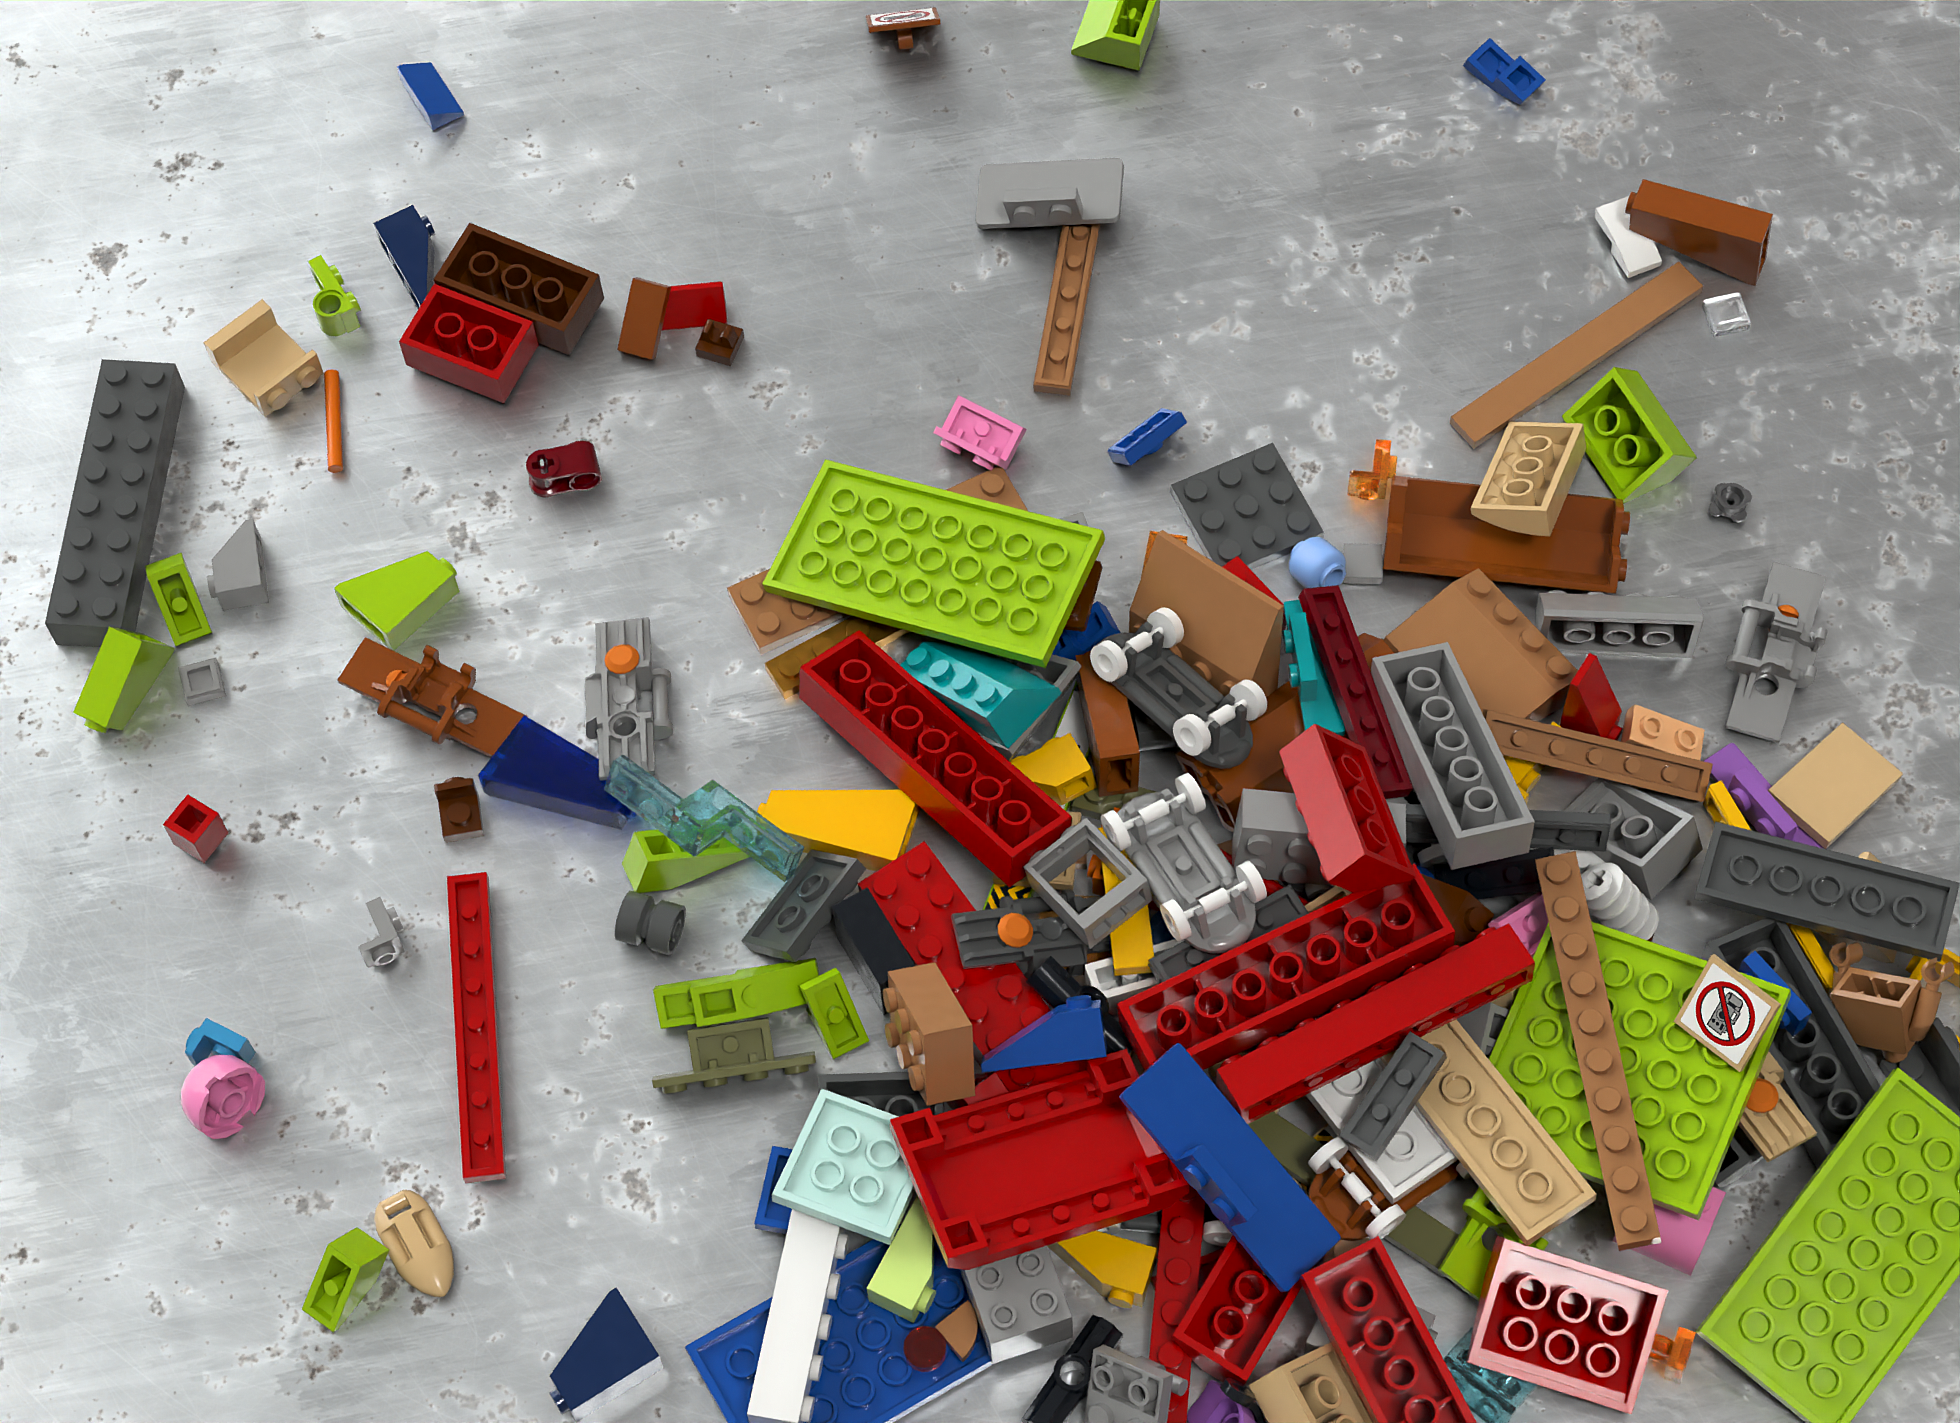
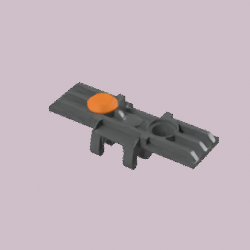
(1009, 937)

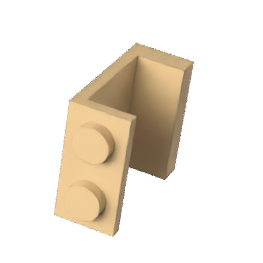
(262, 359)

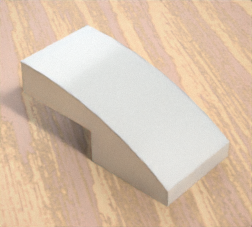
(1630, 249)

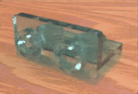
(1486, 1392)

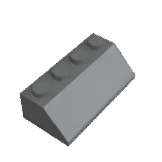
(1620, 623)

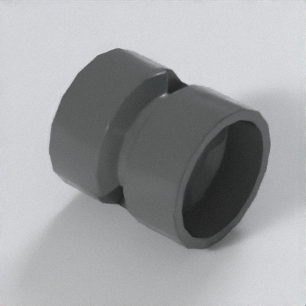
(644, 921)

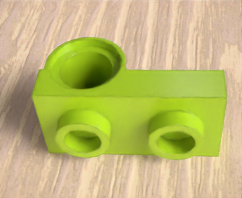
(333, 299)

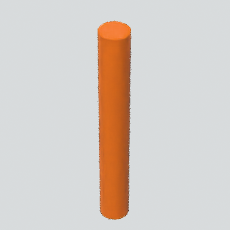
(333, 421)

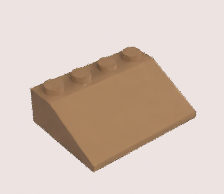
(1226, 622)
(1496, 646)

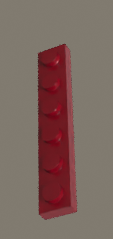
(1354, 686)

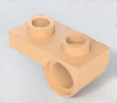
(1662, 733)

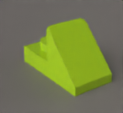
(833, 1013)

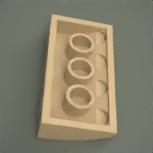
(1530, 476)

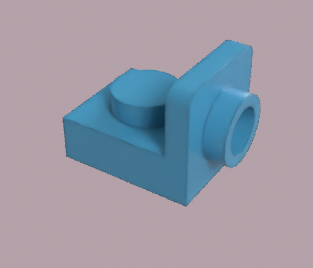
(216, 1040)

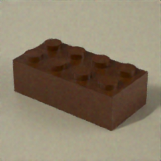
(525, 283)

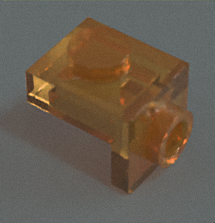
(1374, 484)

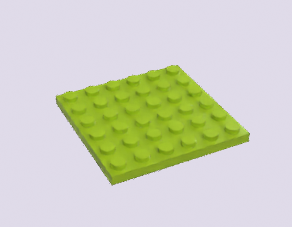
(1678, 1088)

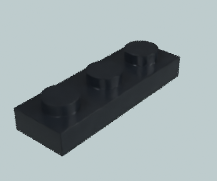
(1496, 877)

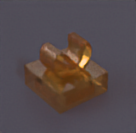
(1673, 1353)

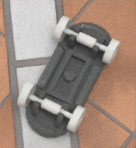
(1178, 697)

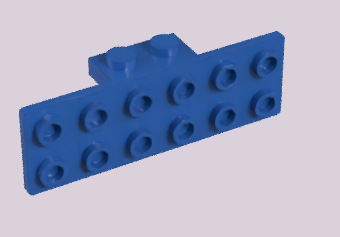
(1230, 1167)

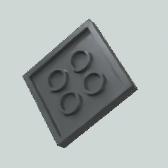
(1246, 509)

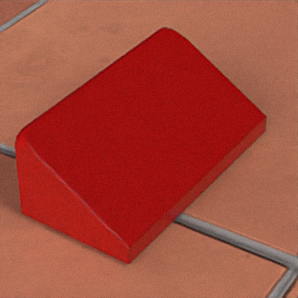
(694, 304)

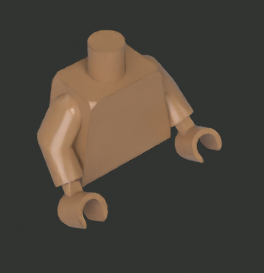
(1885, 1008)

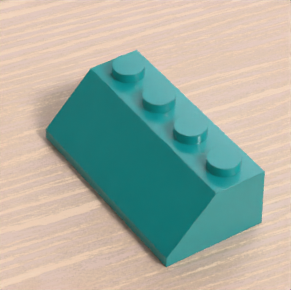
(981, 688)

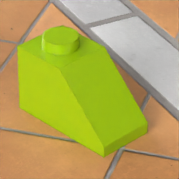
(178, 599)
(344, 1277)

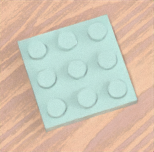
(847, 1169)

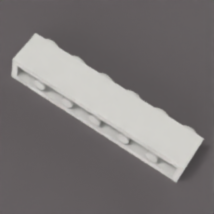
(797, 1321)

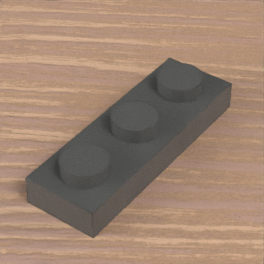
(1393, 1096)

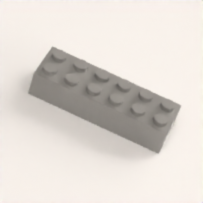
(1452, 757)

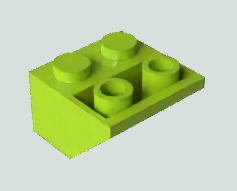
(1117, 31)

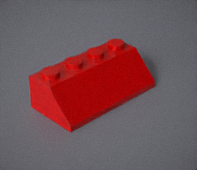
(1345, 811)
(1233, 1316)

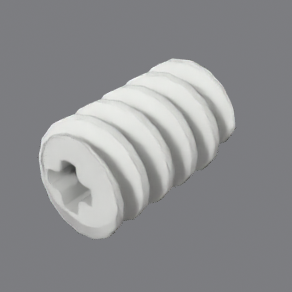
(1619, 901)

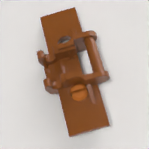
(433, 686)

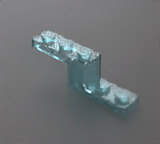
(703, 818)

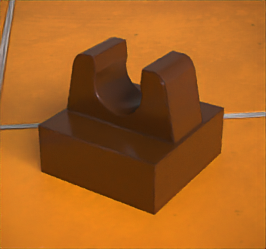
(719, 342)

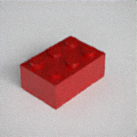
(469, 343)

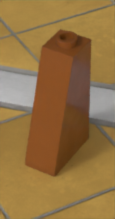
(1703, 228)
(1108, 731)

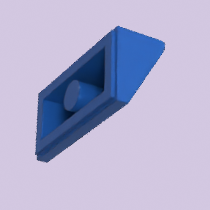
(429, 93)

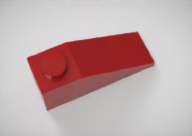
(1591, 703)

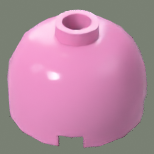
(220, 1094)

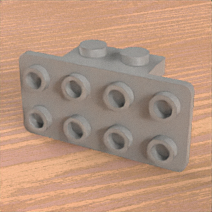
(1049, 193)

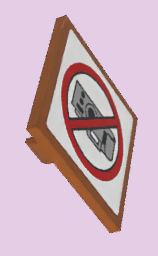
(903, 22)

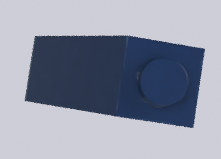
(603, 1360)

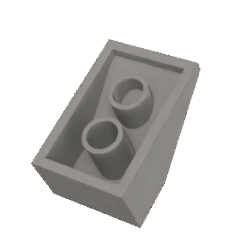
(1645, 834)

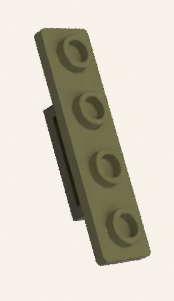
(732, 1051)

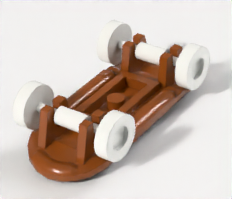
(1353, 1199)

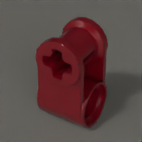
(565, 468)

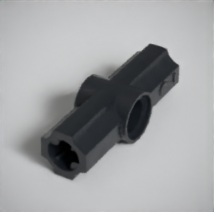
(1057, 985)
(1058, 1399)

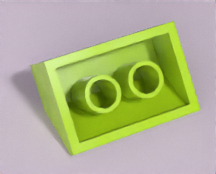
(1629, 435)

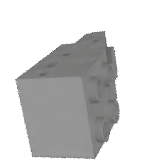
(1019, 1304)

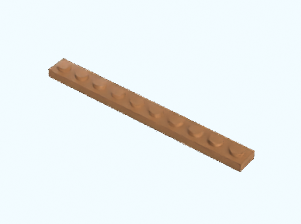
(1598, 1052)

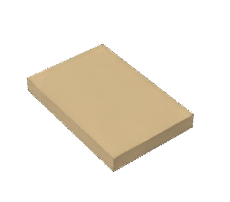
(1834, 785)

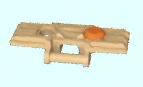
(1772, 1117)

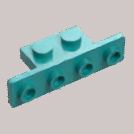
(1308, 674)

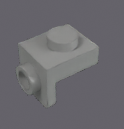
(387, 946)

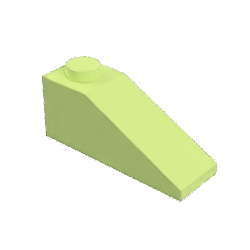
(907, 1269)

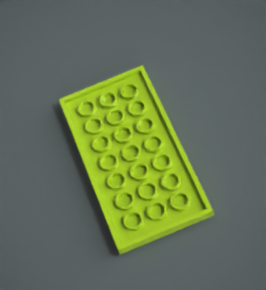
(935, 562)
(1851, 1260)

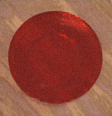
(925, 1349)

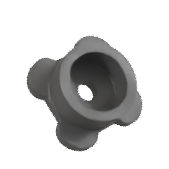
(1730, 492)

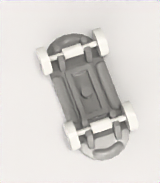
(1186, 869)

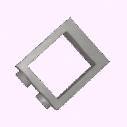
(1109, 910)

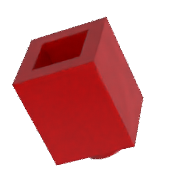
(195, 828)

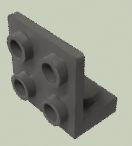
(1934, 1065)

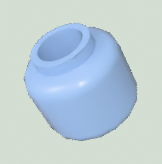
(1317, 563)

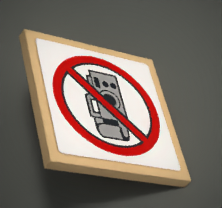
(1727, 1013)

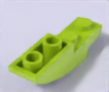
(734, 996)

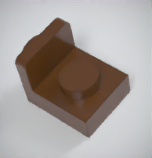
(459, 809)

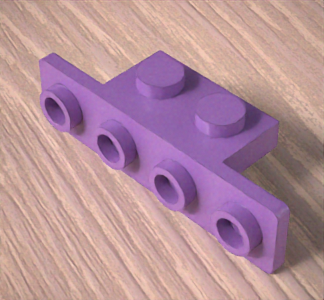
(1752, 797)

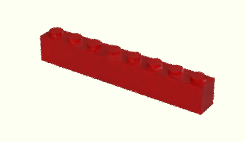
(1375, 1023)

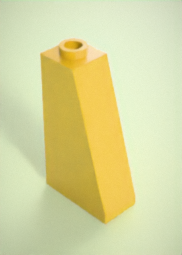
(848, 823)

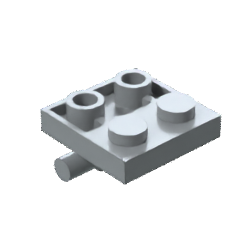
(1129, 1389)

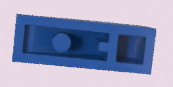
(1062, 1035)

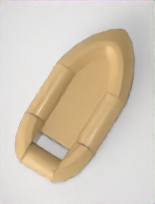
(416, 1243)

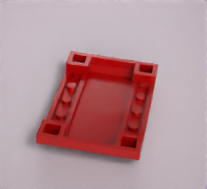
(1036, 1165)

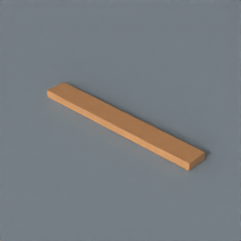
(1576, 355)

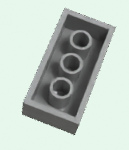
(1276, 840)

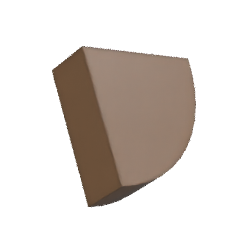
(960, 1330)

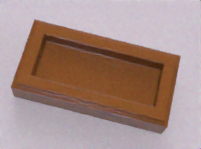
(644, 318)

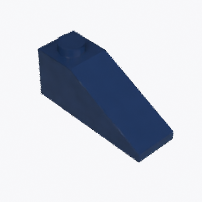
(409, 249)

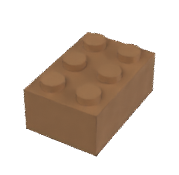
(930, 1033)

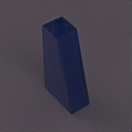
(551, 775)

